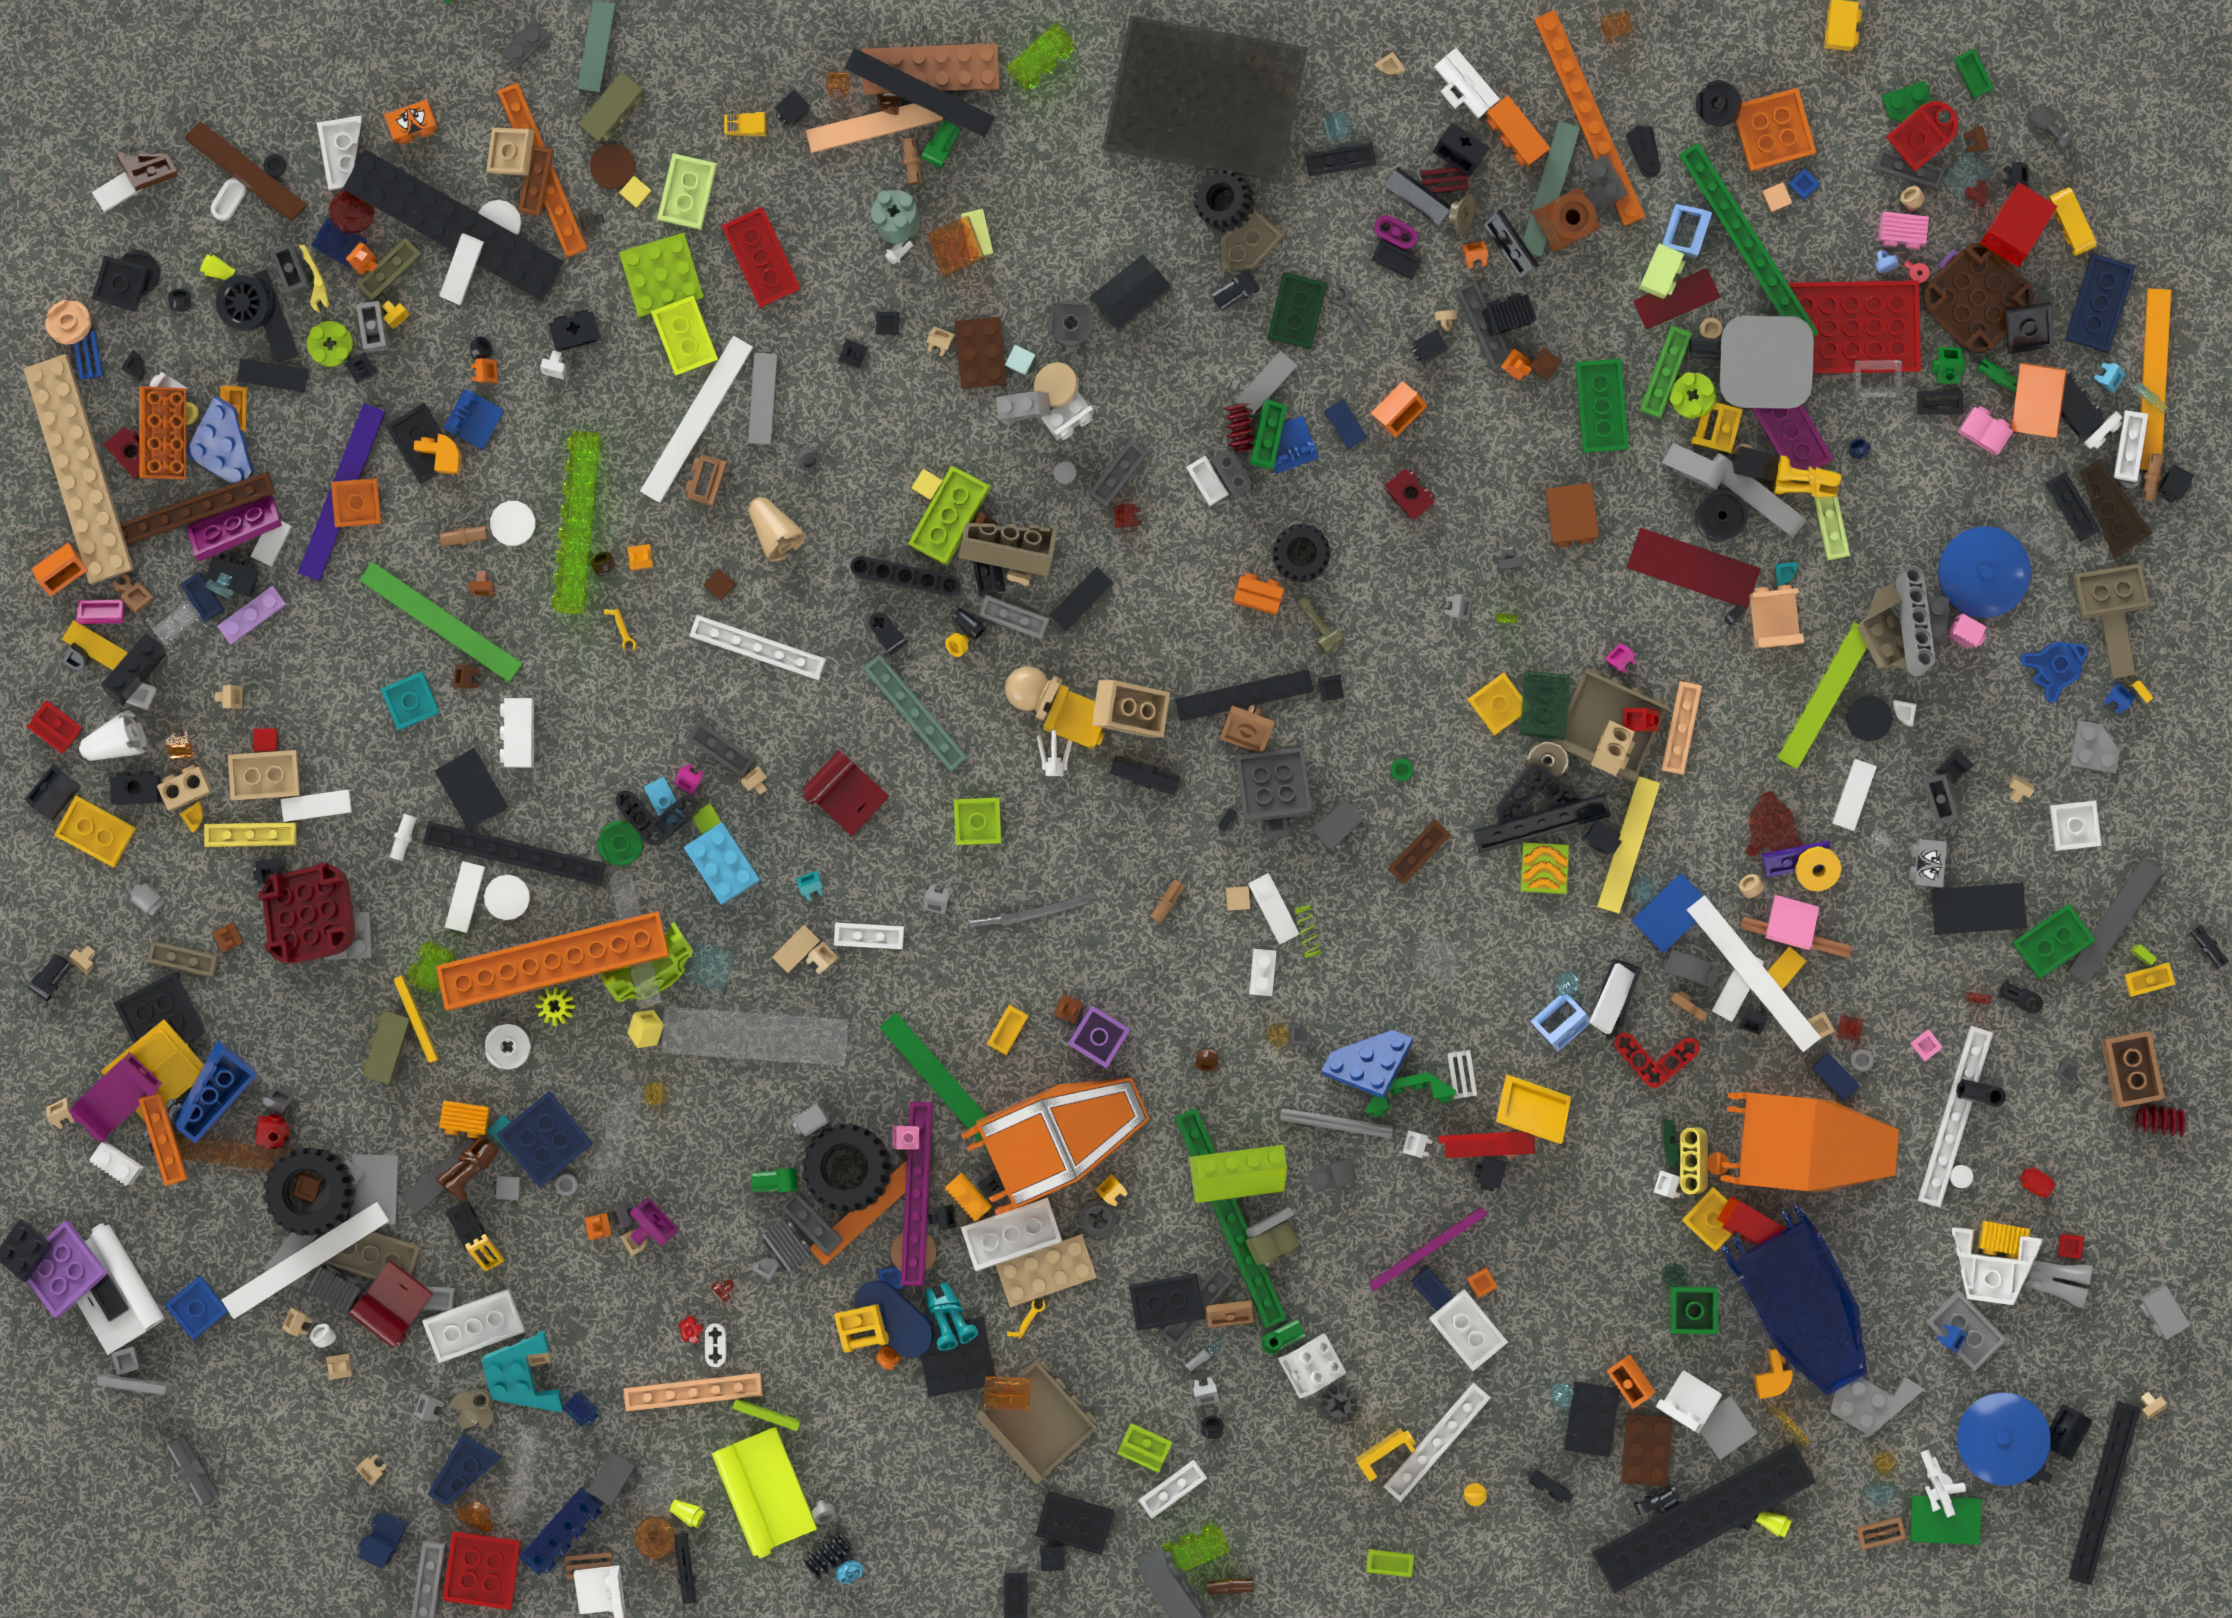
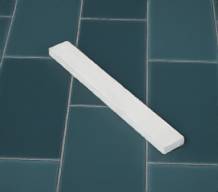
(696, 419)
(1753, 973)
(1954, 1119)
(305, 1260)

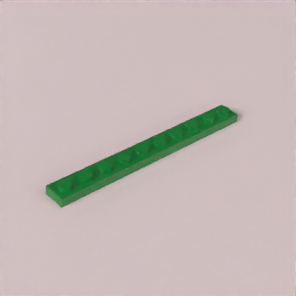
(1743, 234)
(1234, 1228)

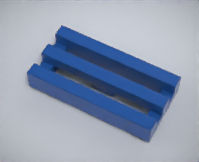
(82, 376)

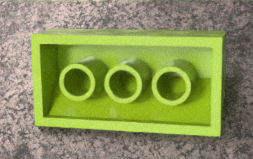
(1238, 1173)

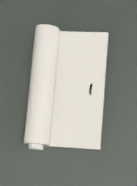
(143, 1311)

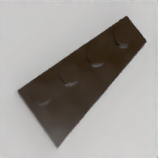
(2115, 513)

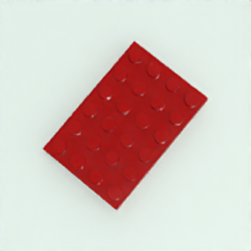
(1862, 323)

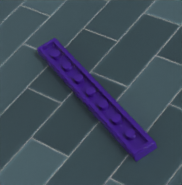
(349, 469)

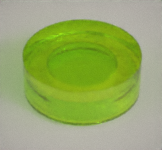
(1506, 618)

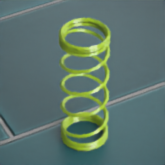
(1297, 911)

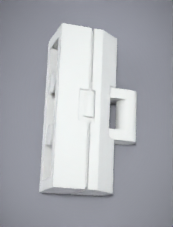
(1470, 85)

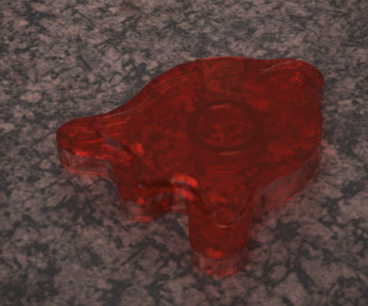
(1771, 825)

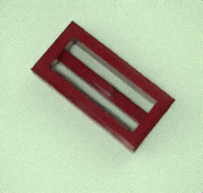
(1464, 178)

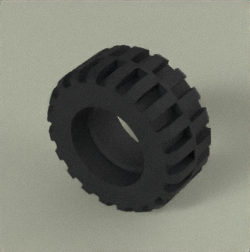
(819, 1153)
(278, 1195)

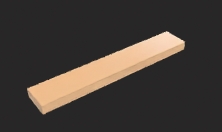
(869, 127)
(693, 1392)

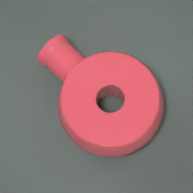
(1913, 268)

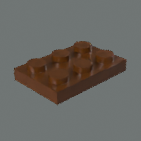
(980, 352)
(1646, 1450)

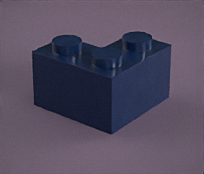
(383, 1541)

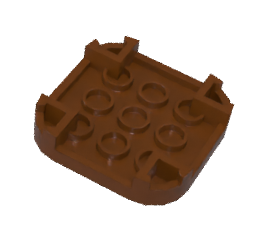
(1972, 297)

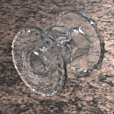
(176, 622)

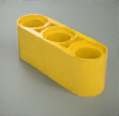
(2075, 226)

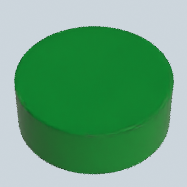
(1401, 770)

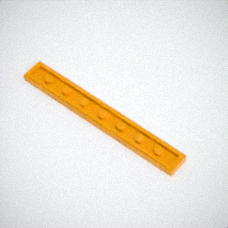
(2155, 368)

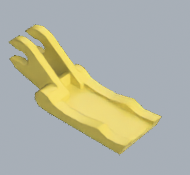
(319, 291)

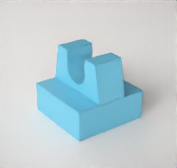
(2112, 377)

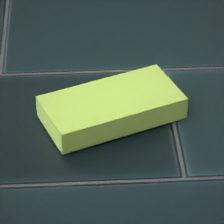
(979, 223)

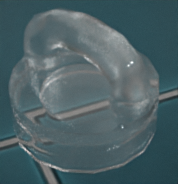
(1880, 840)

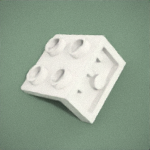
(1066, 418)
(1312, 1366)
(1690, 1401)
(600, 1590)

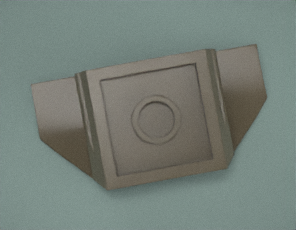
(1882, 630)

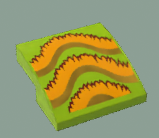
(1544, 868)

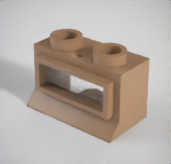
(705, 480)

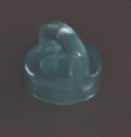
(1566, 983)
(1561, 1395)

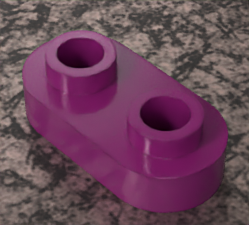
(1395, 233)

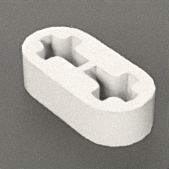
(709, 1345)

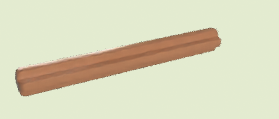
(1817, 943)

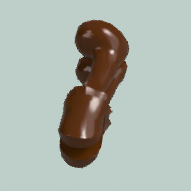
(471, 1161)

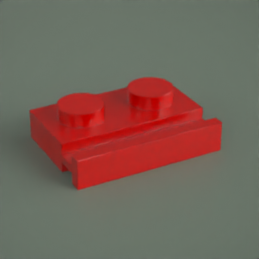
(54, 727)

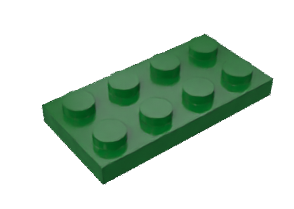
(1601, 406)

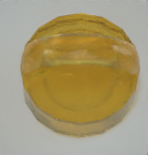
(655, 1093)

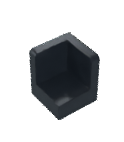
(1330, 688)
(1956, 764)

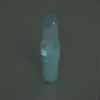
(2152, 398)

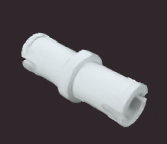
(403, 837)

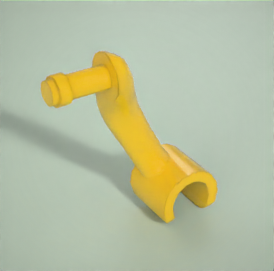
(621, 626)
(1026, 1322)

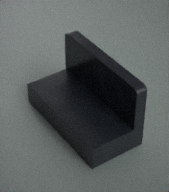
(52, 793)
(2068, 1431)

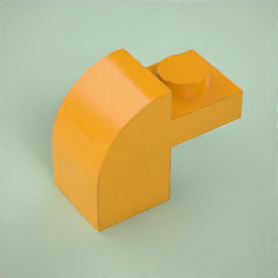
(447, 453)
(1776, 1381)

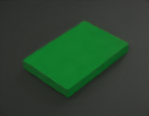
(2054, 941)
(1937, 1528)

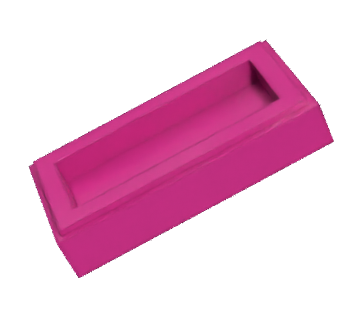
(100, 611)

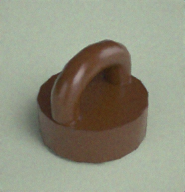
(1207, 1060)

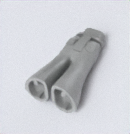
(2042, 1274)

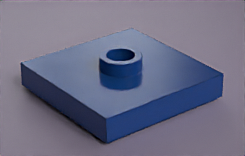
(196, 1307)

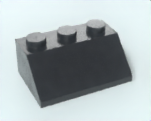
(1131, 292)

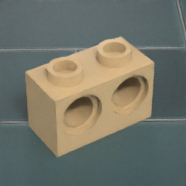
(1613, 747)
(186, 792)

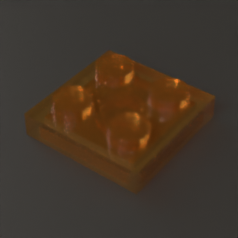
(956, 246)

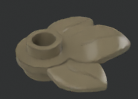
(471, 1410)

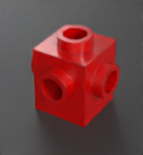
(271, 1131)

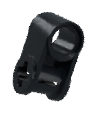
(889, 636)

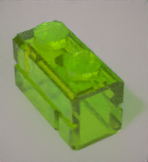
(424, 972)

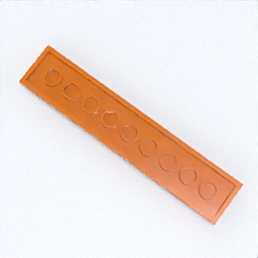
(552, 961)

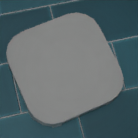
(1766, 361)

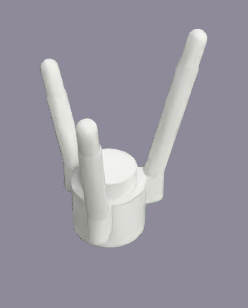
(1054, 766)

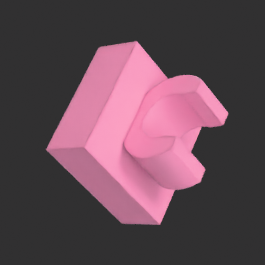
(1926, 1045)

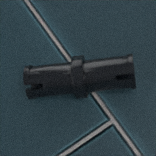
(2209, 947)

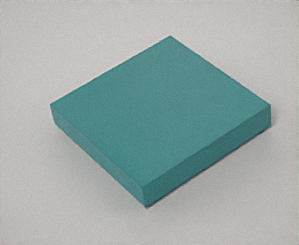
(410, 700)

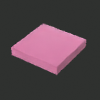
(1792, 922)

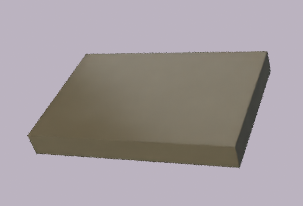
(2111, 591)

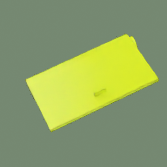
(764, 1491)

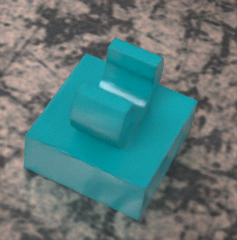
(810, 883)

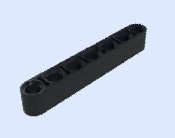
(919, 92)

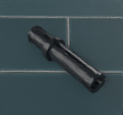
(688, 1596)

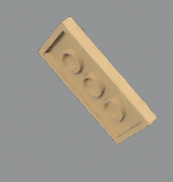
(1046, 1271)

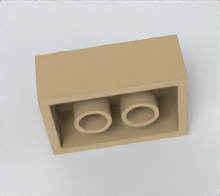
(1131, 708)

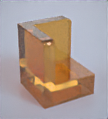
(1616, 25)

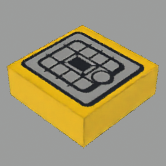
(2141, 692)

